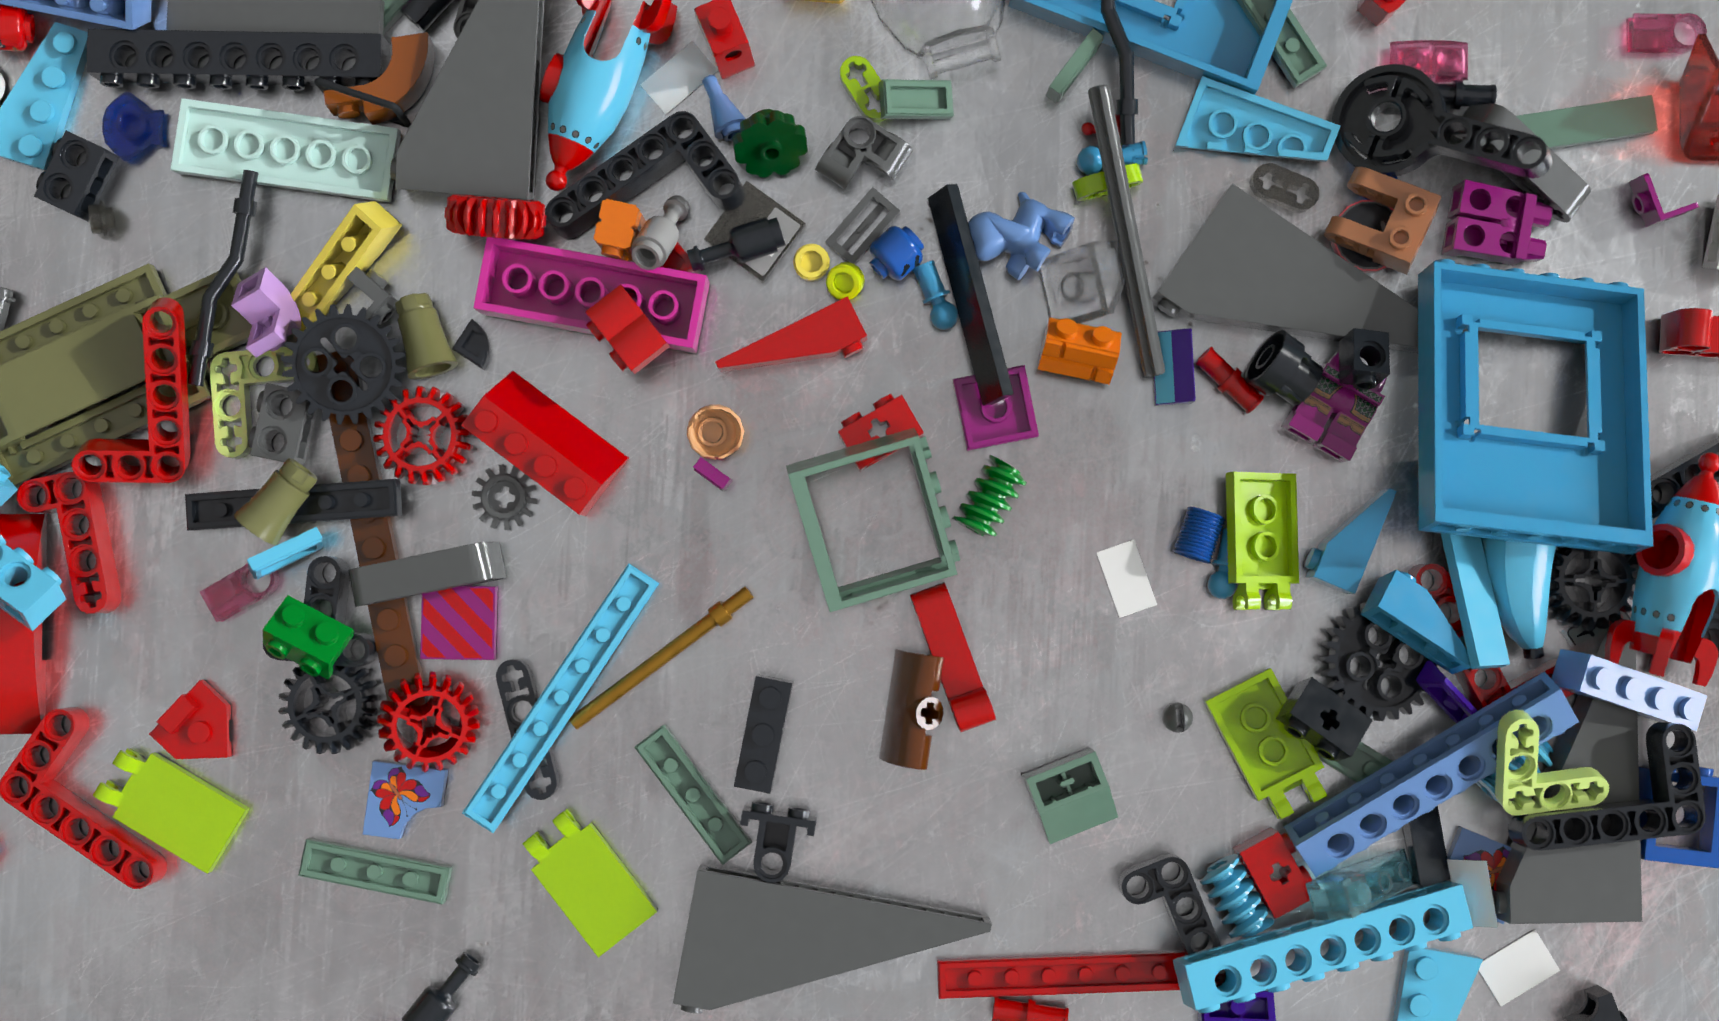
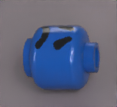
(896, 253)

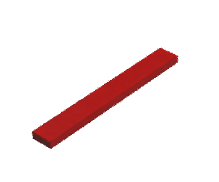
(1058, 974)

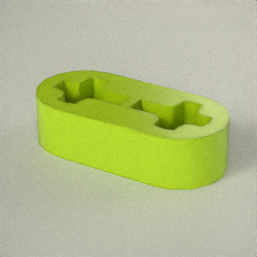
(858, 93)
(1095, 184)

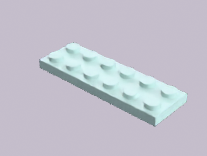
(285, 150)

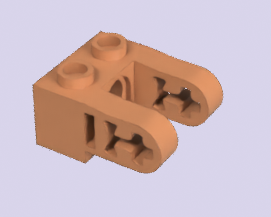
(1405, 229)

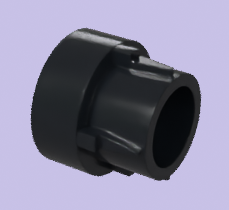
(1284, 369)

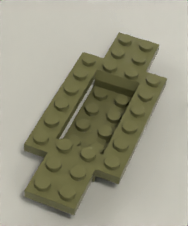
(87, 355)

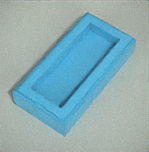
(285, 553)

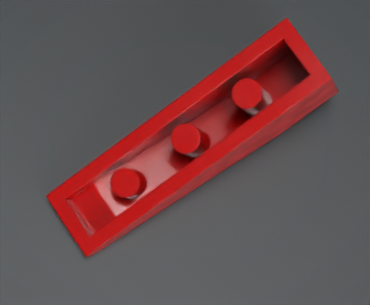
(817, 336)

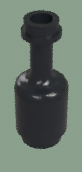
(745, 242)
(437, 1003)

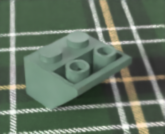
(1071, 795)

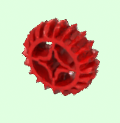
(495, 217)
(411, 445)
(414, 714)

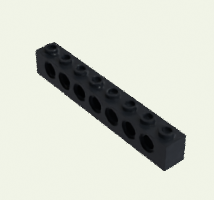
(111, 47)

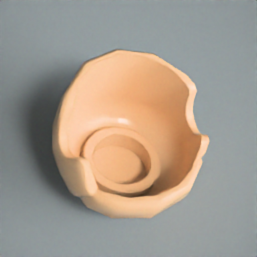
(715, 432)

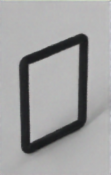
(401, 120)

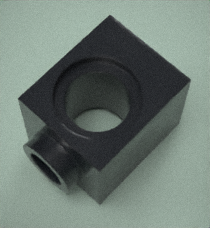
(1373, 348)

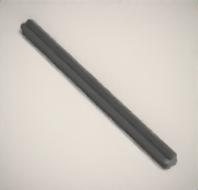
(1126, 230)

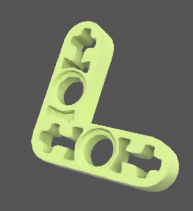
(244, 377)
(1533, 783)

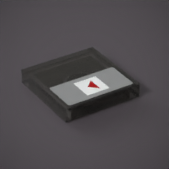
(756, 206)

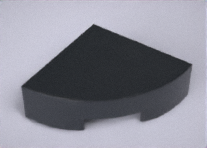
(474, 345)

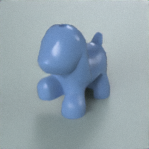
(1021, 235)

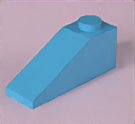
(1346, 551)
(1414, 618)

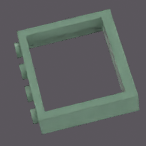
(896, 580)

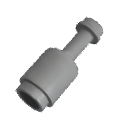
(659, 235)

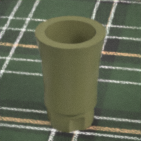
(423, 338)
(277, 502)

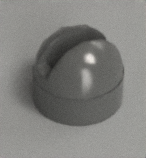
(1170, 718)

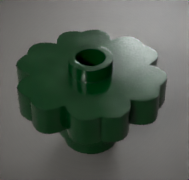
(769, 143)

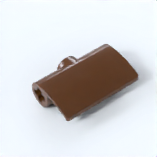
(911, 709)

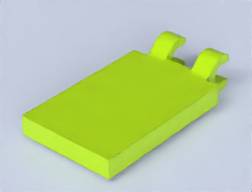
(1262, 538)
(1261, 746)
(173, 808)
(590, 883)

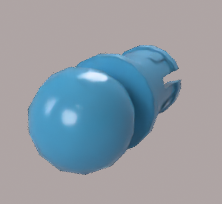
(1090, 160)
(943, 313)
(1218, 581)

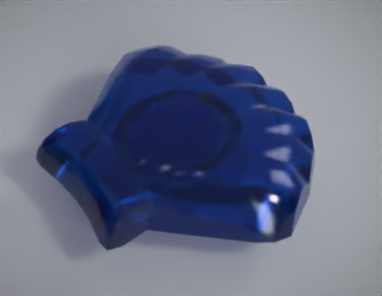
(131, 126)

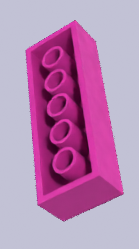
(559, 285)

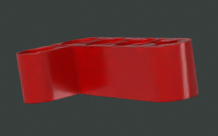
(1690, 333)
(76, 544)
(959, 674)

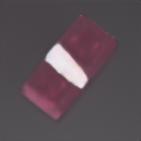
(1436, 58)

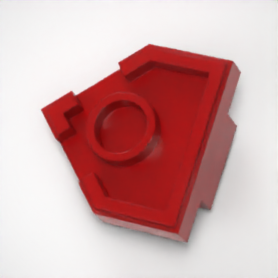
(196, 725)

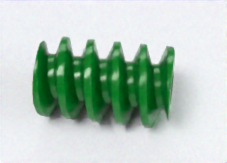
(990, 498)

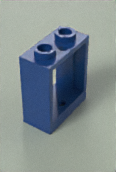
(1708, 852)

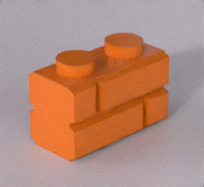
(618, 228)
(1079, 350)

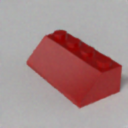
(545, 442)

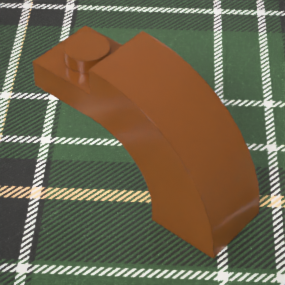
(400, 83)

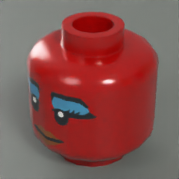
(16, 28)

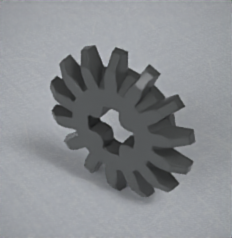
(495, 485)

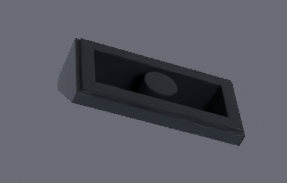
(1426, 849)

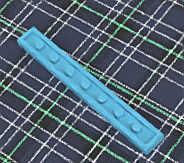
(560, 698)

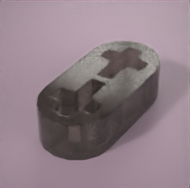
(1286, 179)

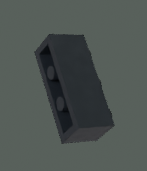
(763, 733)

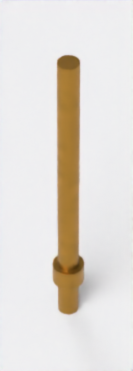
(718, 615)

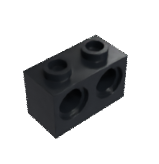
(86, 180)

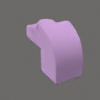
(268, 309)

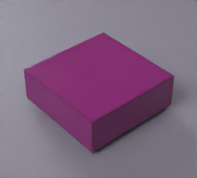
(712, 474)

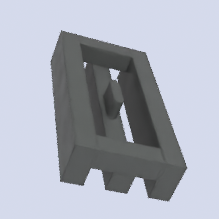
(883, 204)

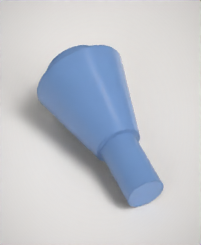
(725, 115)

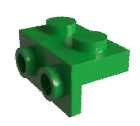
(306, 637)

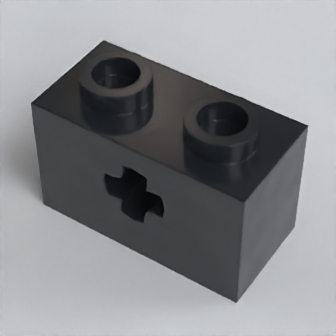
(1342, 721)

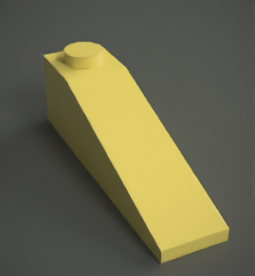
(354, 243)

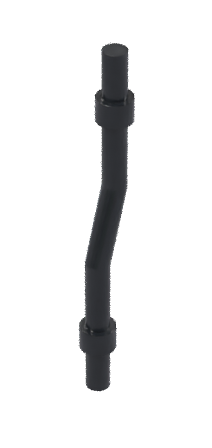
(1126, 106)
(201, 347)

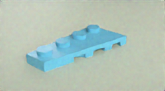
(43, 97)
(1245, 123)
(1434, 984)

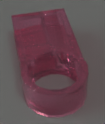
(1656, 32)
(233, 593)

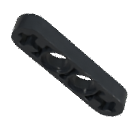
(526, 681)

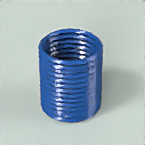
(1199, 534)

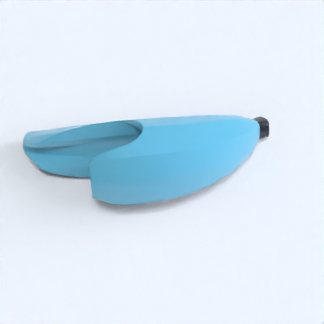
(1521, 590)

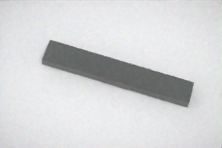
(277, 15)

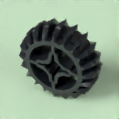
(1589, 595)
(337, 716)

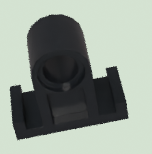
(776, 835)

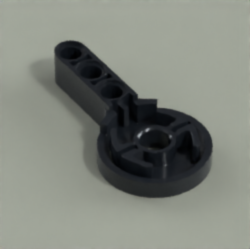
(1422, 129)

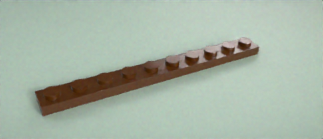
(374, 539)

